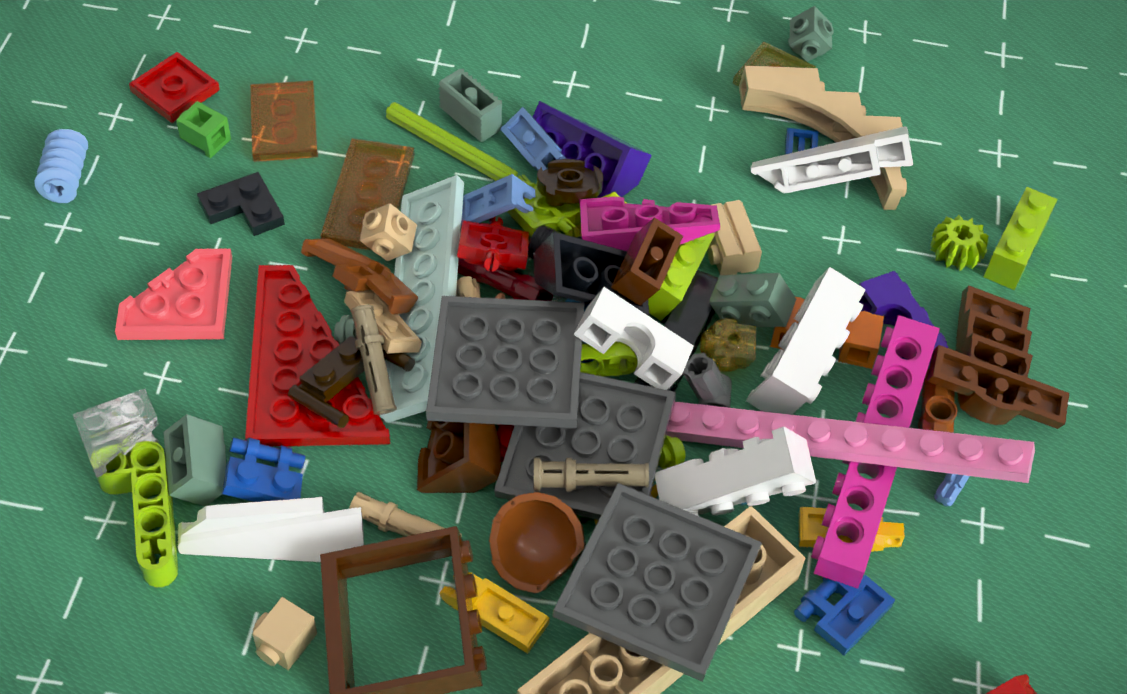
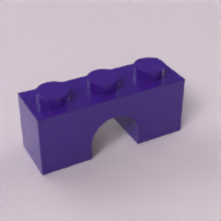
(892, 297)

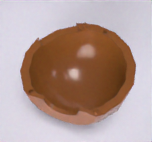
(535, 541)

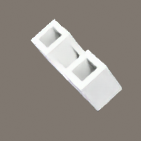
(658, 350)

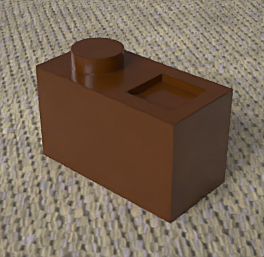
(647, 261)

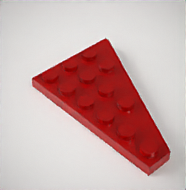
(286, 344)

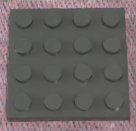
(506, 362)
(614, 425)
(658, 581)

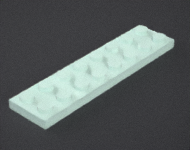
(430, 274)

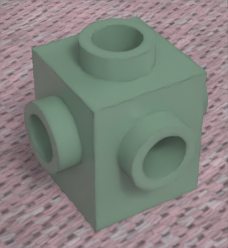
(810, 34)

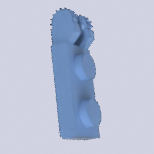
(531, 140)

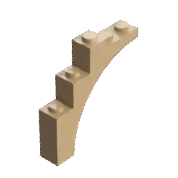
(838, 115)

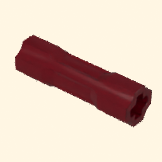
(510, 282)

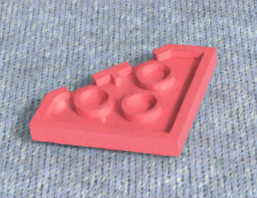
(181, 301)

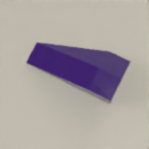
(618, 160)

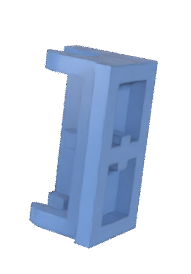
(497, 199)

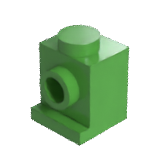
(204, 128)

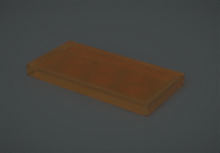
(368, 180)

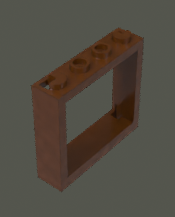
(387, 555)

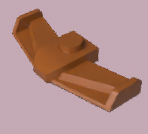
(362, 273)

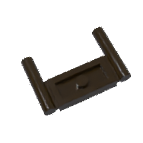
(334, 374)

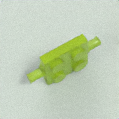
(560, 218)

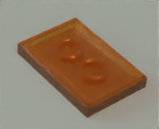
(283, 121)

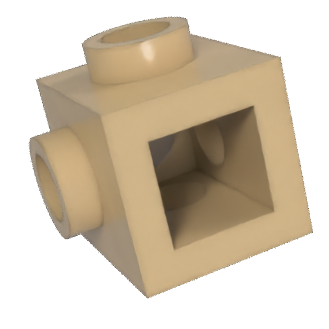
(388, 232)

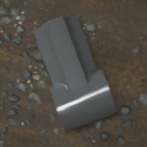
(707, 381)

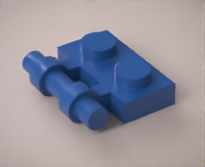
(258, 481)
(852, 614)

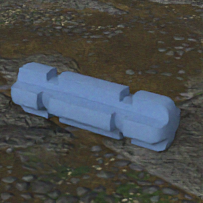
(950, 488)

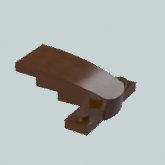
(994, 364)

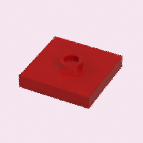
(174, 86)

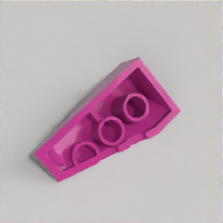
(615, 223)

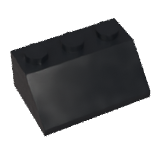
(578, 268)

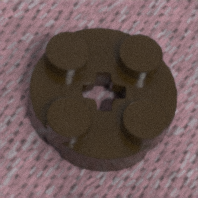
(569, 182)

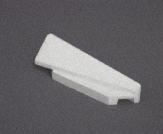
(837, 161)
(271, 530)

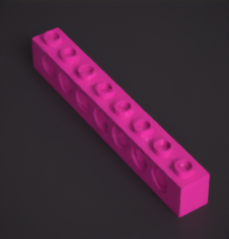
(848, 561)

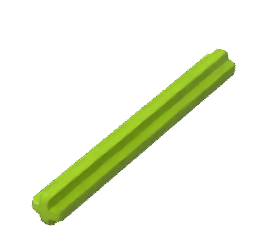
(448, 142)

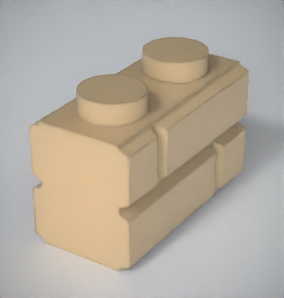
(735, 244)

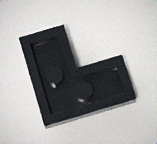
(245, 196)

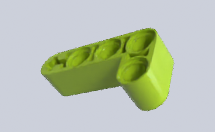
(148, 513)

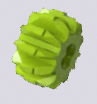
(959, 242)

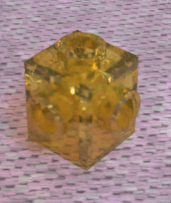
(730, 344)

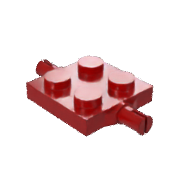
(493, 245)

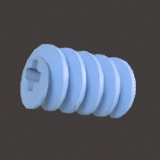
(61, 165)

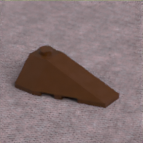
(459, 458)

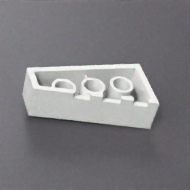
(809, 345)
(739, 476)

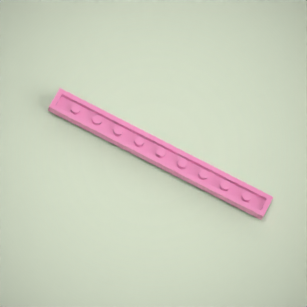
(860, 441)

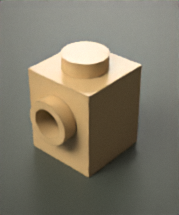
(283, 634)

